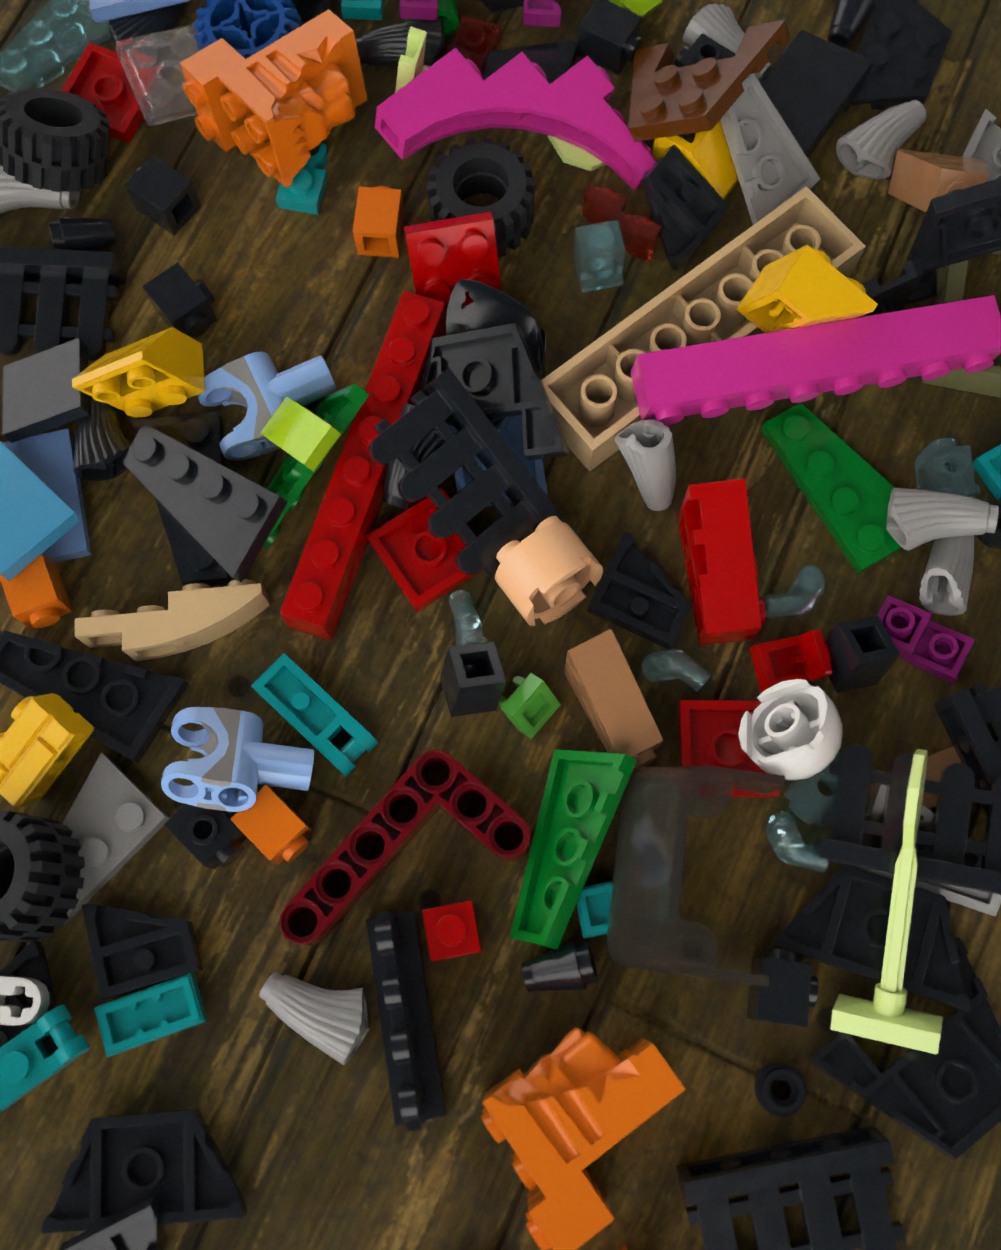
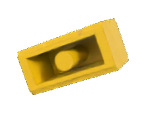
(38, 747)

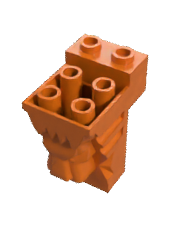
(281, 96)
(568, 1116)

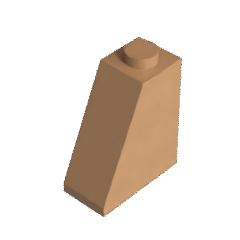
(925, 175)
(612, 698)

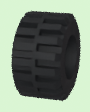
(53, 140)
(485, 170)
(36, 876)

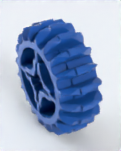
(234, 18)

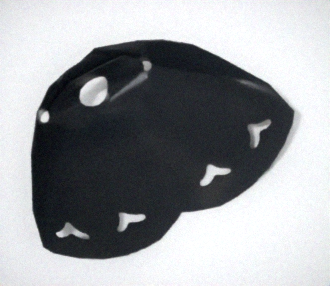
(494, 309)

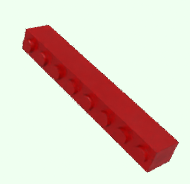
(356, 487)

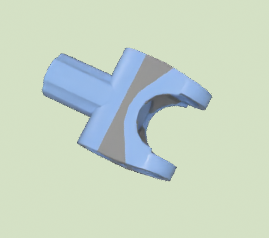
(261, 389)
(232, 762)

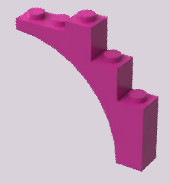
(456, 99)

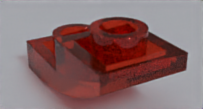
(475, 40)
(638, 233)

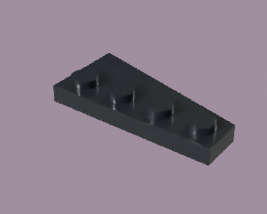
(210, 501)
(117, 699)

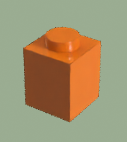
(379, 221)
(37, 594)
(273, 827)

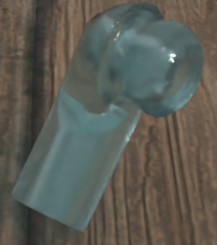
(801, 596)
(467, 622)
(672, 665)
(789, 844)

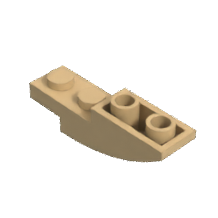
(192, 620)

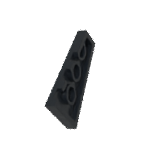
(203, 434)

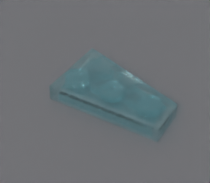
(49, 43)

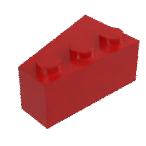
(720, 562)

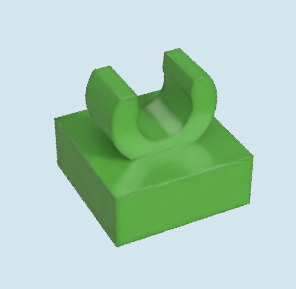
(529, 704)

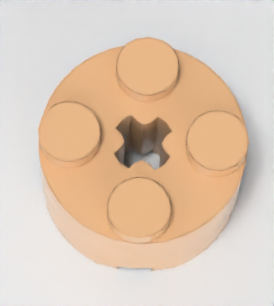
(546, 571)

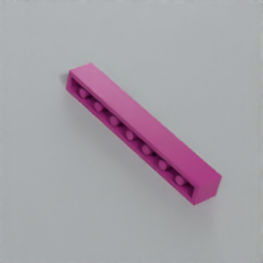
(817, 360)

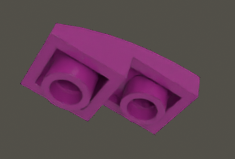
(924, 642)

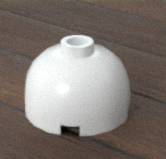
(792, 730)

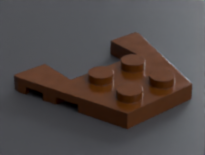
(695, 96)

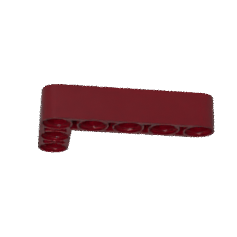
(396, 837)

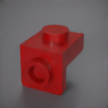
(791, 658)

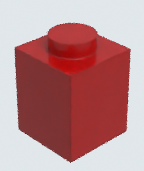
(452, 931)

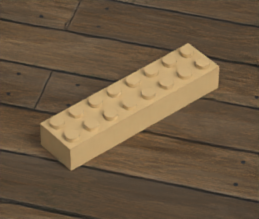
(595, 387)

